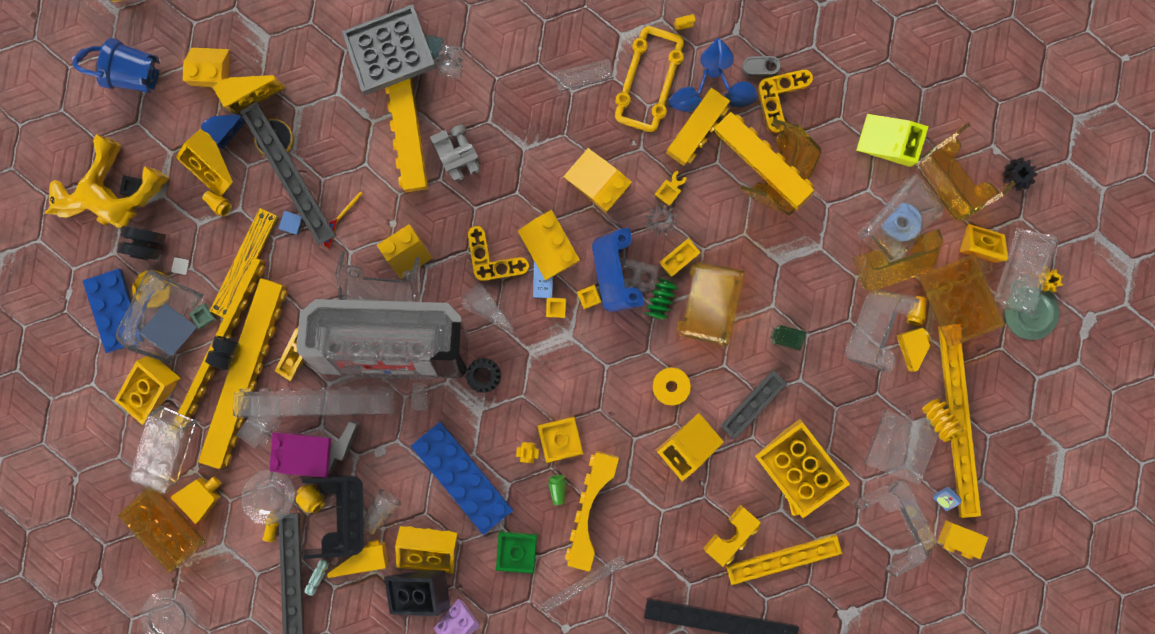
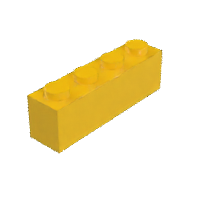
(698, 126)

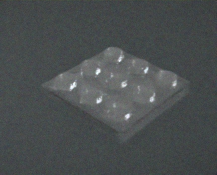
(901, 447)

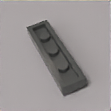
(753, 404)

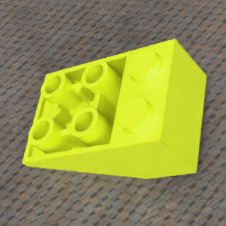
(892, 139)

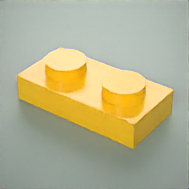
(679, 257)

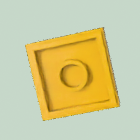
(560, 439)

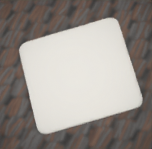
(180, 266)

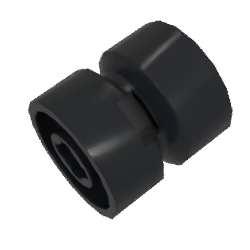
(222, 352)

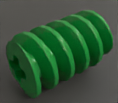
(662, 299)

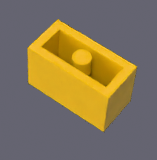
(962, 539)

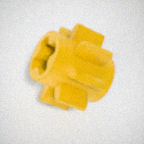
(1055, 281)
(527, 452)

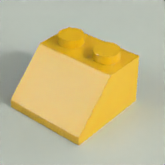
(206, 66)
(402, 250)

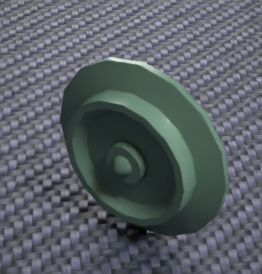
(1036, 326)

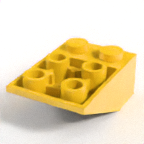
(690, 447)

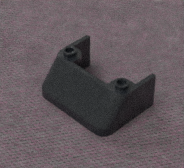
(349, 512)

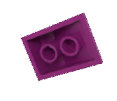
(300, 454)

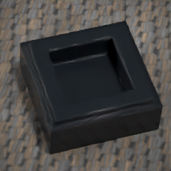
(129, 185)

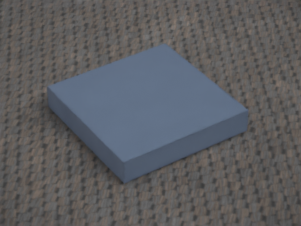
(168, 330)

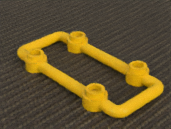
(639, 48)

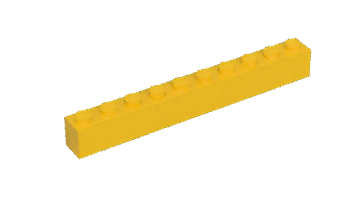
(243, 372)

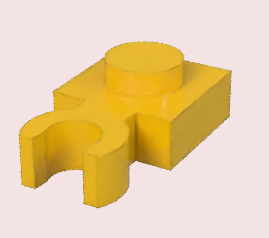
(668, 191)

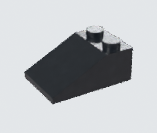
(418, 593)

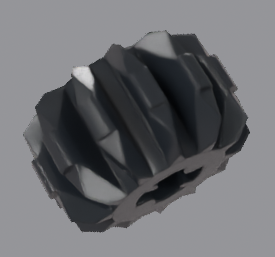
(1026, 177)

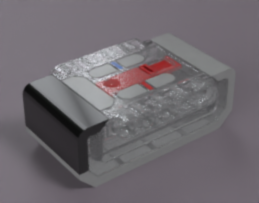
(383, 339)

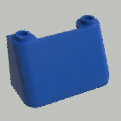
(609, 272)

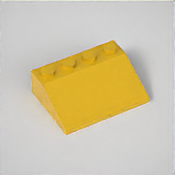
(802, 468)

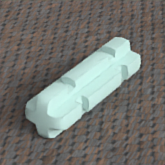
(316, 577)

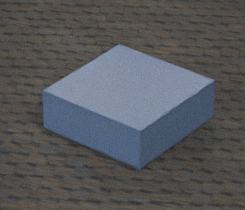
(291, 222)

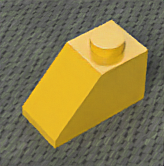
(914, 347)

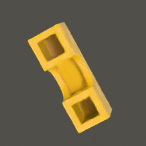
(724, 550)

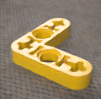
(775, 90)
(485, 261)

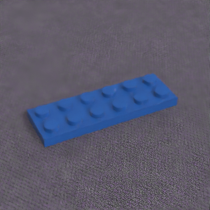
(462, 478)

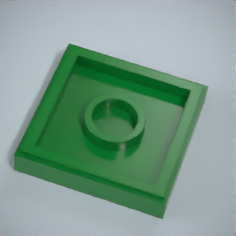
(516, 552)

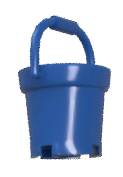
(121, 66)

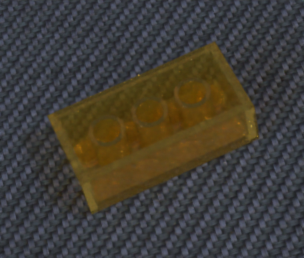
(161, 529)

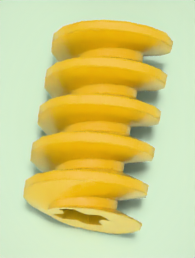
(941, 421)

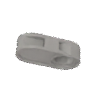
(755, 66)

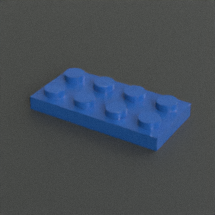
(109, 302)

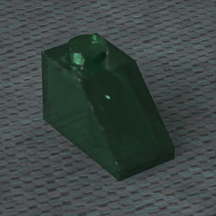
(788, 337)

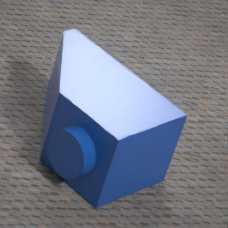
(223, 128)

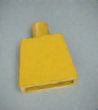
(198, 498)

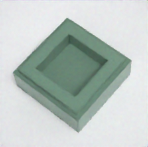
(202, 316)

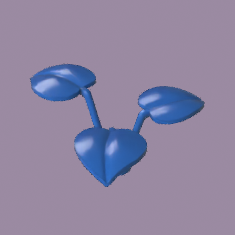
(714, 59)

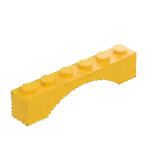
(582, 550)

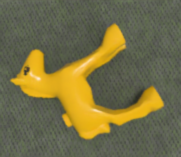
(99, 199)

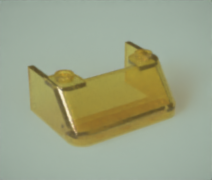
(799, 152)
(952, 182)

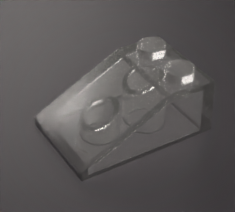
(482, 304)

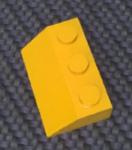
(548, 245)
(426, 549)

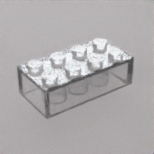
(1026, 271)
(162, 449)

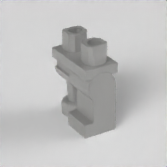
(456, 158)

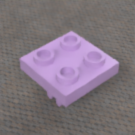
(457, 620)

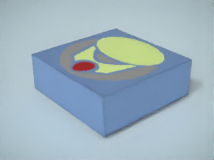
(947, 498)

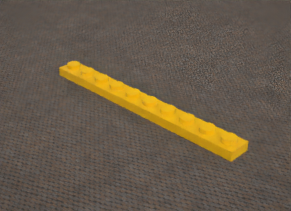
(229, 322)
(963, 444)

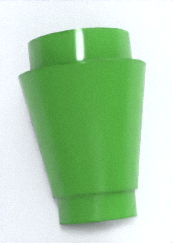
(557, 488)

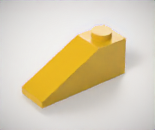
(290, 360)
(370, 558)

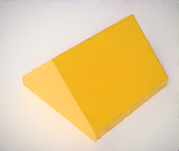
(984, 244)

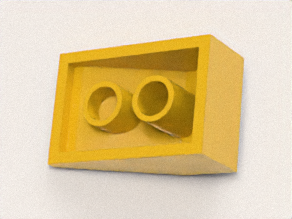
(241, 92)
(205, 161)
(598, 180)
(146, 387)

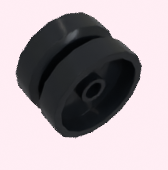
(141, 243)

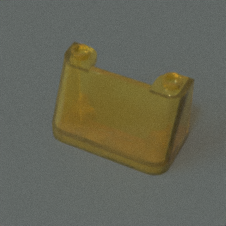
(878, 273)
(711, 303)

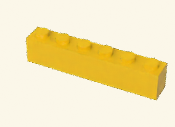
(407, 135)
(764, 160)

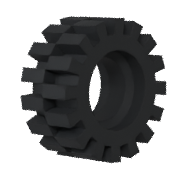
(475, 366)

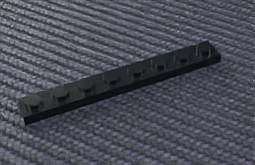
(713, 619)

